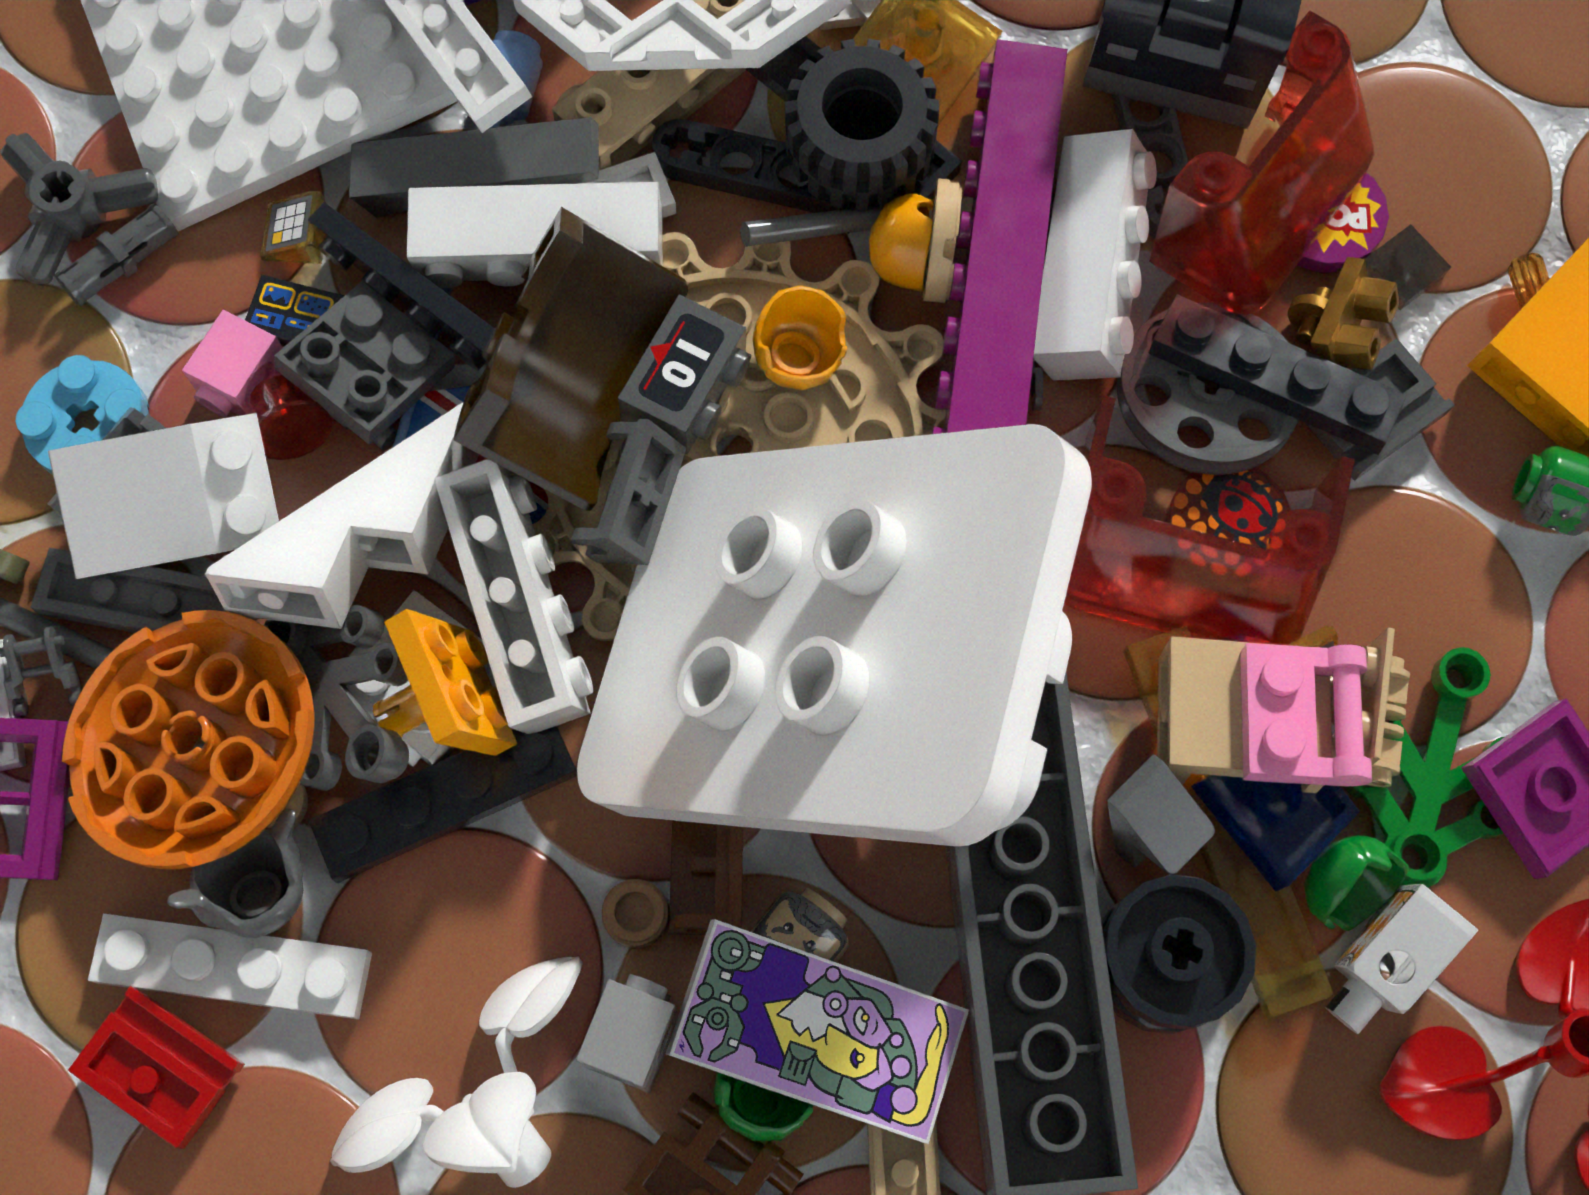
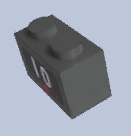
(686, 372)

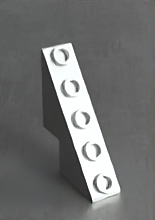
(375, 518)

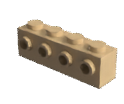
(636, 102)

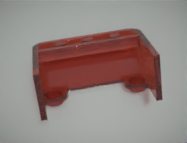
(1188, 578)

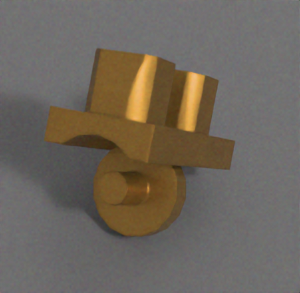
(1333, 318)

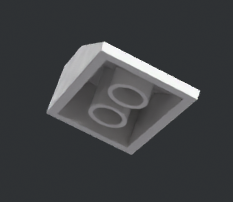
(163, 494)

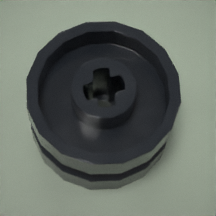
(1211, 945)

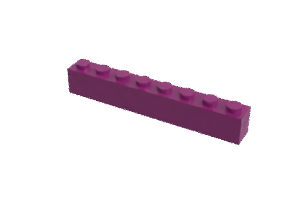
(1003, 239)

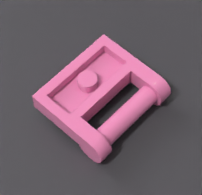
(1281, 714)

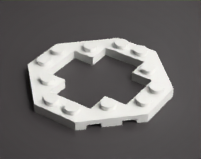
(676, 32)

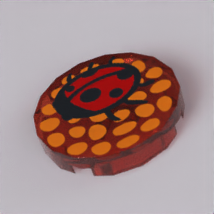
(1229, 505)

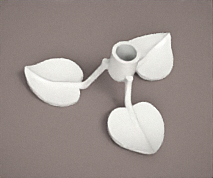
(491, 1125)

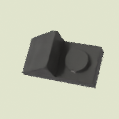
(1157, 819)

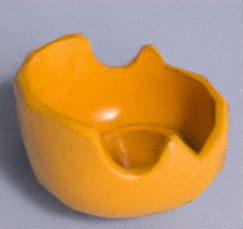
(902, 241)
(800, 337)

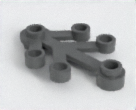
(372, 750)

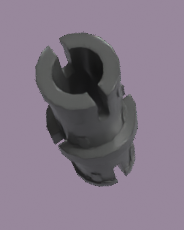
(116, 254)

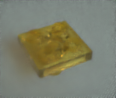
(962, 44)

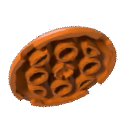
(145, 708)

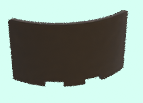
(566, 358)

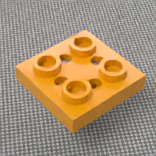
(445, 687)

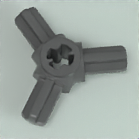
(67, 202)

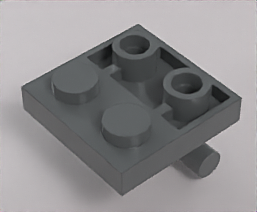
(365, 364)

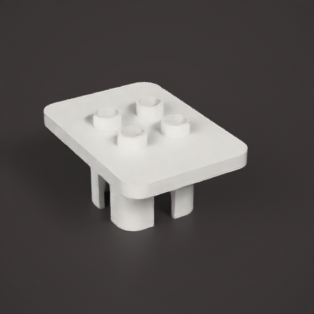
(846, 639)

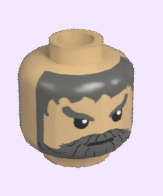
(805, 924)

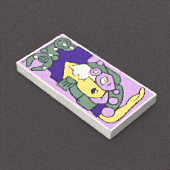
(817, 1031)

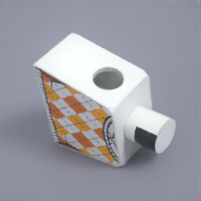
(1419, 937)

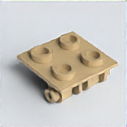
(1383, 697)

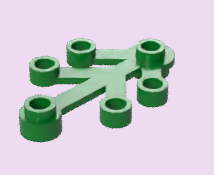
(1432, 780)

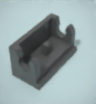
(636, 495)

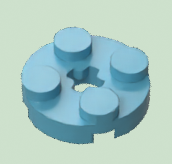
(65, 392)

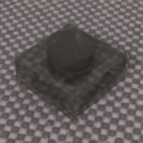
(1409, 263)

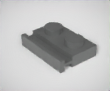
(1420, 410)

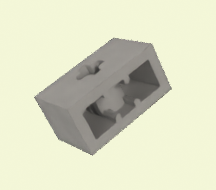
(630, 1032)

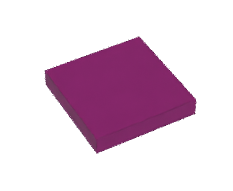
(1539, 787)

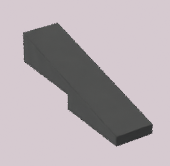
(499, 156)

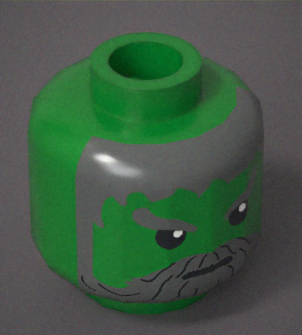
(1554, 490)

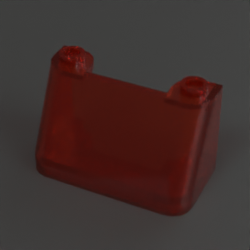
(1244, 227)

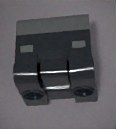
(1192, 53)

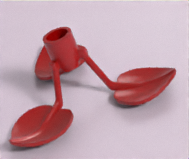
(1441, 1073)

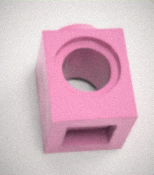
(231, 364)

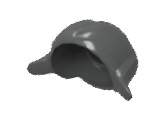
(252, 887)

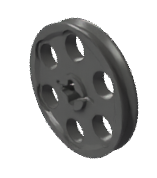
(1191, 406)

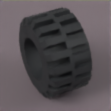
(861, 82)

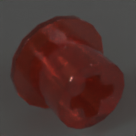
(288, 419)

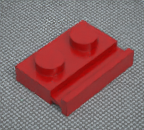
(156, 1068)

